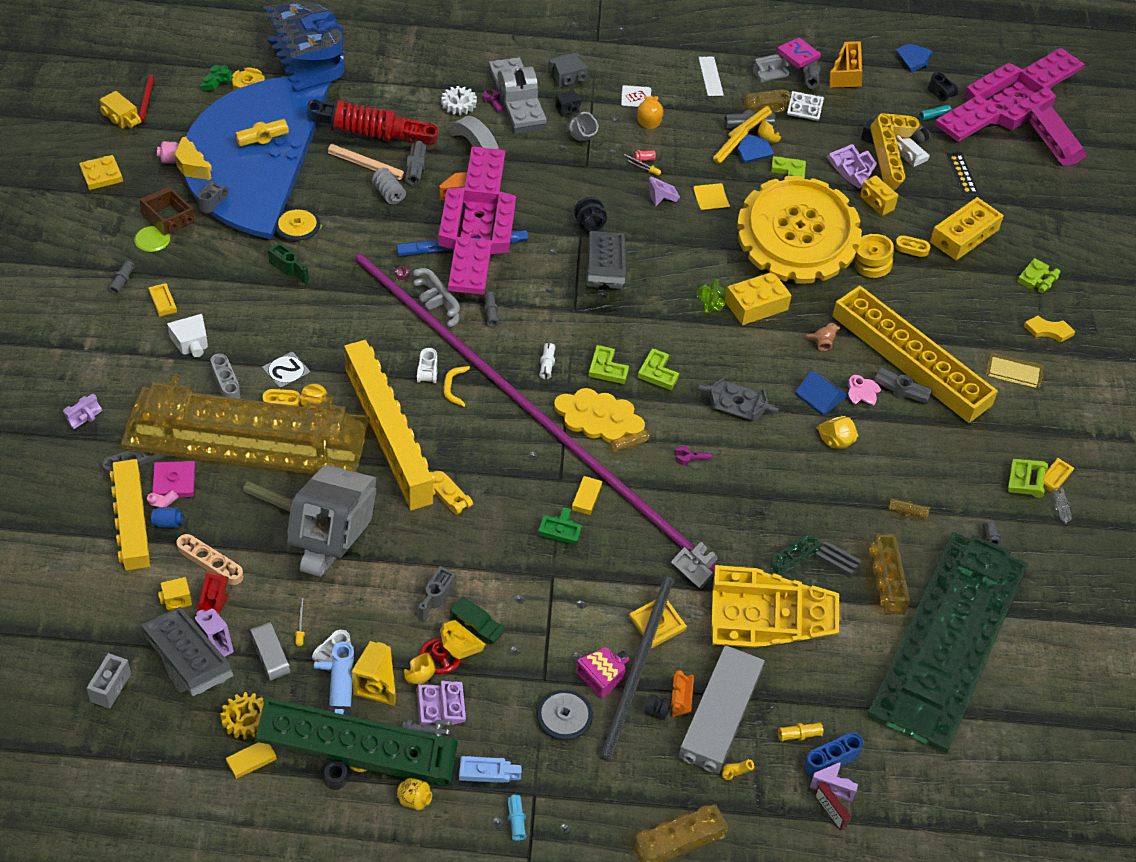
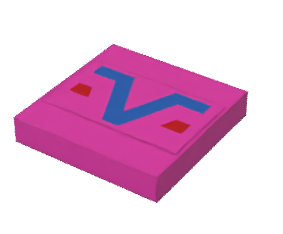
(798, 52)

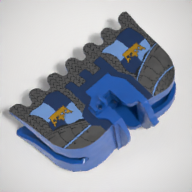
(308, 42)

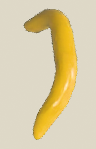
(448, 382)

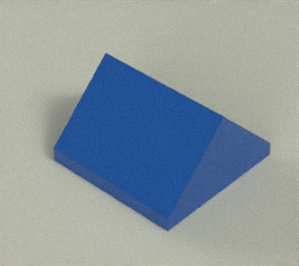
(820, 393)

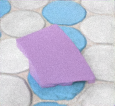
(852, 165)

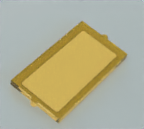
(1015, 370)

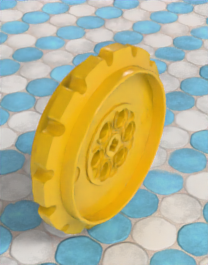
(784, 238)

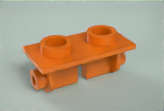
(682, 693)

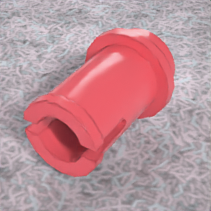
(644, 155)

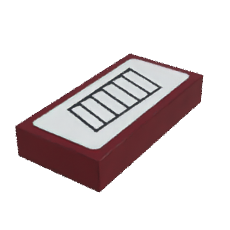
(832, 806)

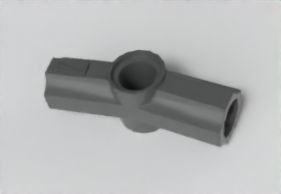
(811, 74)
(902, 386)

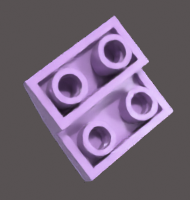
(441, 703)

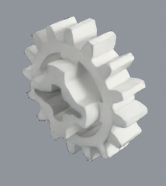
(459, 100)

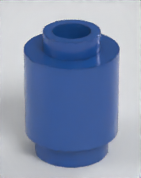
(166, 517)

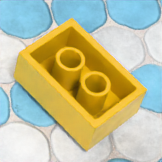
(757, 298)

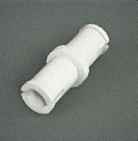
(547, 361)

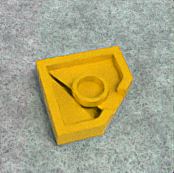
(459, 640)

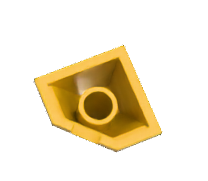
(374, 674)

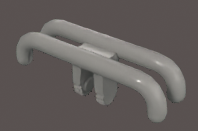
(437, 295)

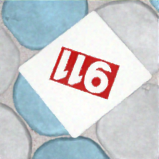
(634, 95)

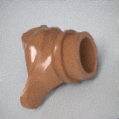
(824, 337)

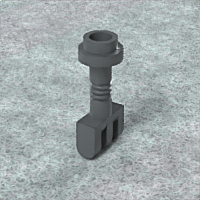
(435, 730)

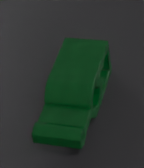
(287, 262)
(476, 620)

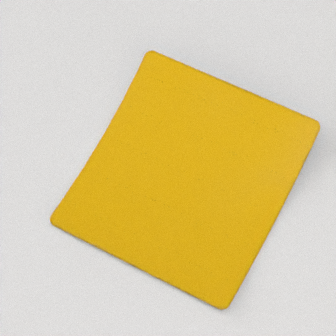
(711, 196)

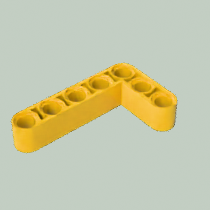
(883, 132)

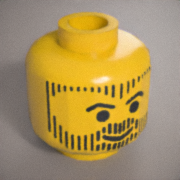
(414, 794)

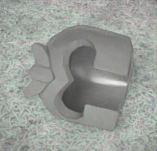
(582, 127)

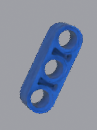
(839, 747)

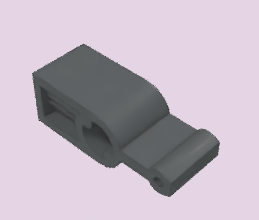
(437, 591)

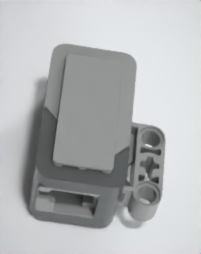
(330, 516)

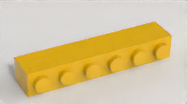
(130, 515)

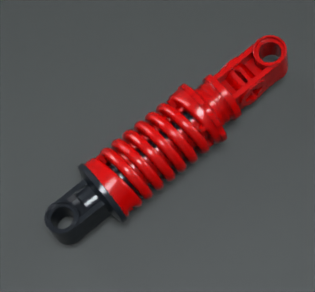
(365, 122)

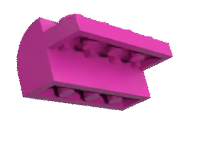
(1057, 136)

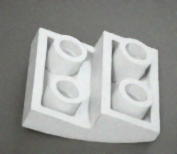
(805, 106)

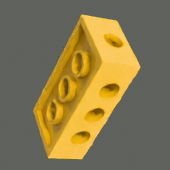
(966, 228)

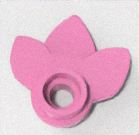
(862, 390)

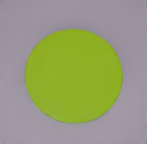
(151, 239)

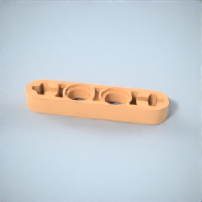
(207, 561)

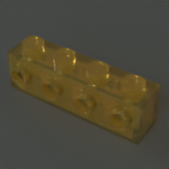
(890, 574)
(681, 835)

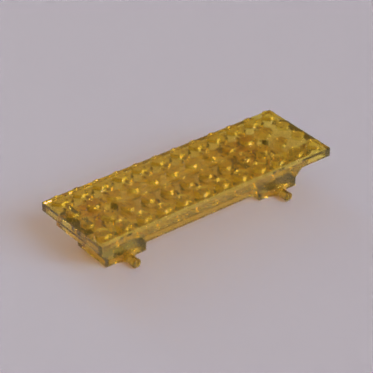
(244, 431)

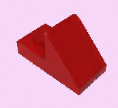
(213, 592)

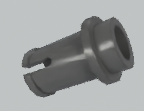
(991, 532)

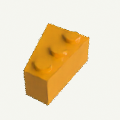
(848, 67)

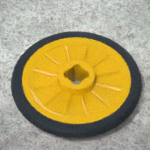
(297, 224)

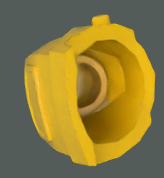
(838, 432)

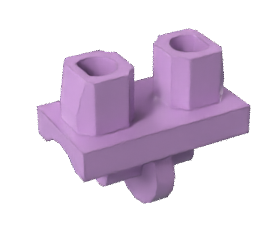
(82, 411)

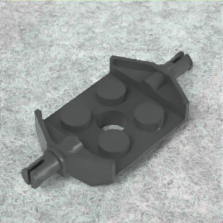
(724, 394)

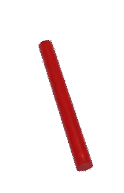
(147, 92)

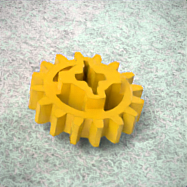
(243, 714)

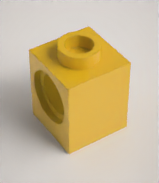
(175, 594)

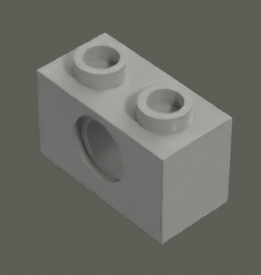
(109, 680)

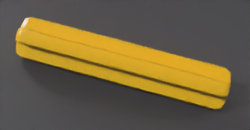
(754, 120)
(730, 145)

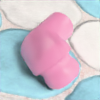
(162, 501)

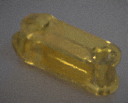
(772, 99)

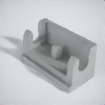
(770, 67)

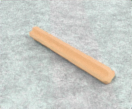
(363, 160)

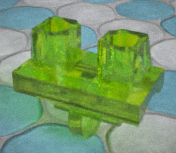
(712, 296)

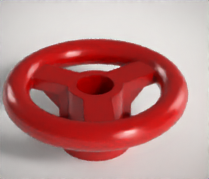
(437, 647)

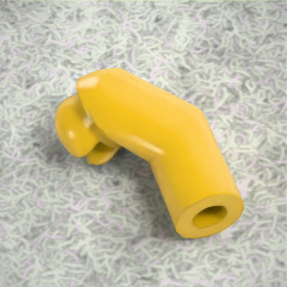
(737, 769)

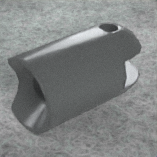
(921, 134)

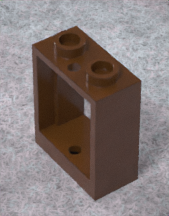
(167, 196)

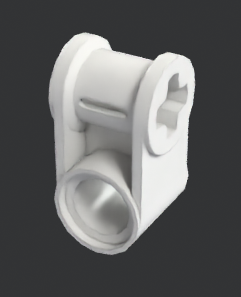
(427, 366)
(324, 651)

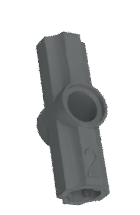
(735, 120)
(415, 163)

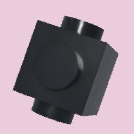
(567, 103)

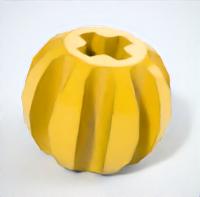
(312, 393)

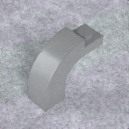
(475, 132)

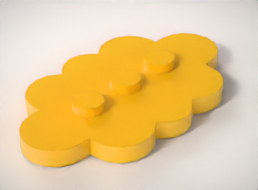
(598, 415)

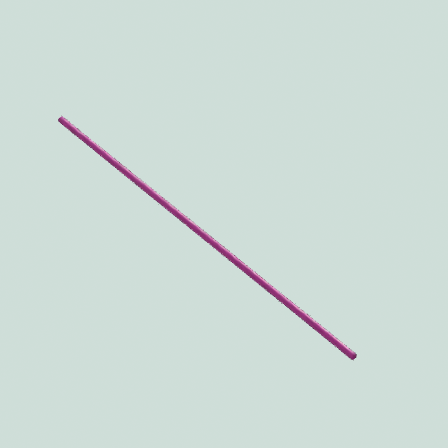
(528, 406)

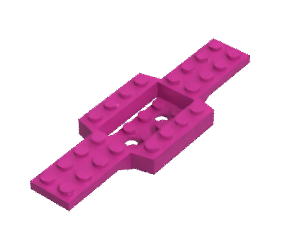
(1031, 83)
(479, 196)

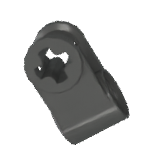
(211, 196)

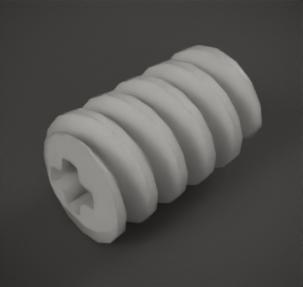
(388, 186)

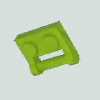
(1021, 476)

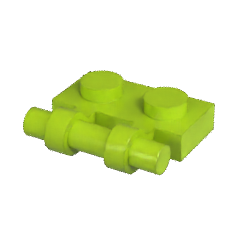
(1034, 273)

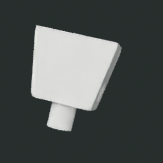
(189, 335)

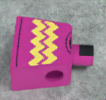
(602, 670)

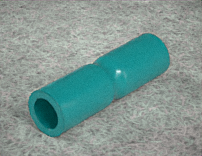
(932, 113)

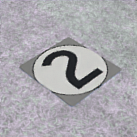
(286, 369)

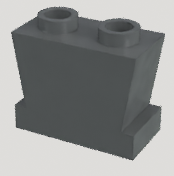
(568, 69)

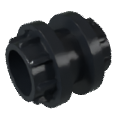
(590, 214)

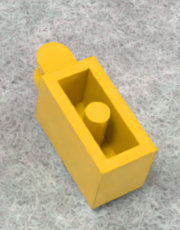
(119, 110)

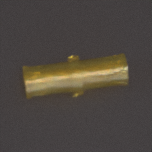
(630, 441)
(909, 508)

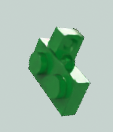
(215, 76)
(560, 528)

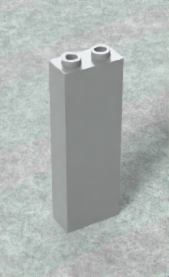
(721, 709)

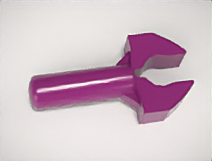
(493, 99)
(688, 455)

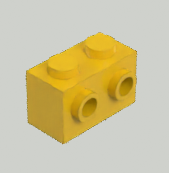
(879, 195)

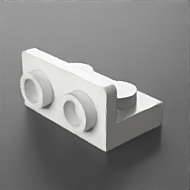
(911, 151)

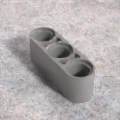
(224, 376)
(269, 651)

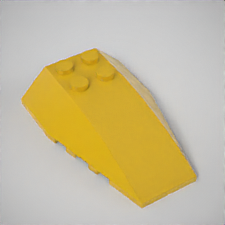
(767, 609)

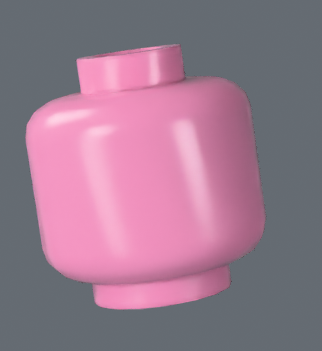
(167, 152)

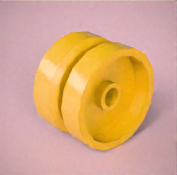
(874, 256)

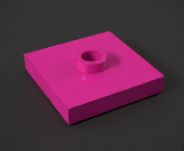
(174, 476)

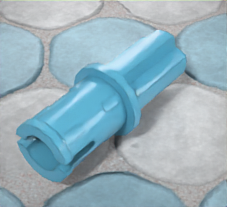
(516, 818)

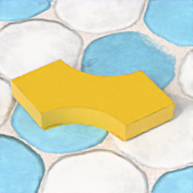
(1057, 330)

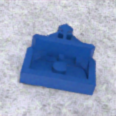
(914, 56)
(753, 149)

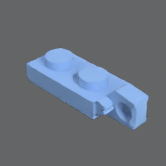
(488, 769)

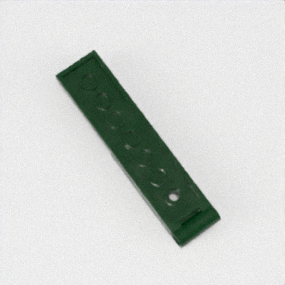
(358, 741)

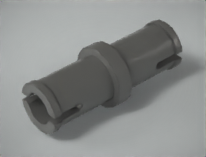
(121, 277)
(490, 309)

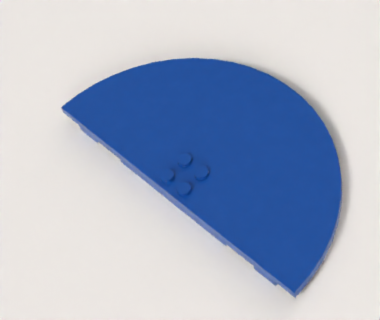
(256, 174)

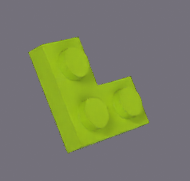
(788, 166)
(605, 369)
(654, 371)

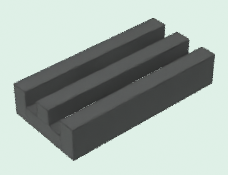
(839, 557)

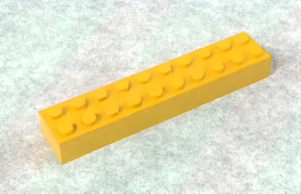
(914, 354)
(389, 425)

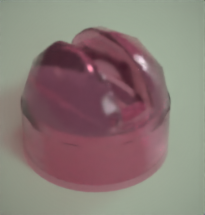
(399, 273)

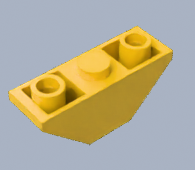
(191, 161)

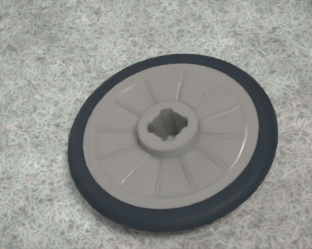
(561, 726)

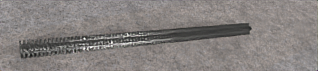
(637, 668)

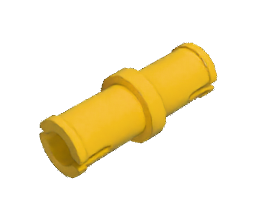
(800, 731)

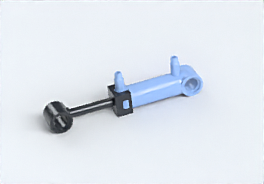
(339, 701)

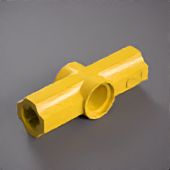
(261, 132)

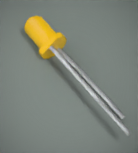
(652, 169)
(298, 634)

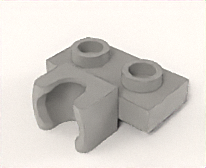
(696, 565)

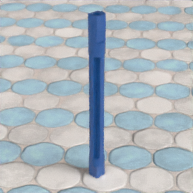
(433, 246)

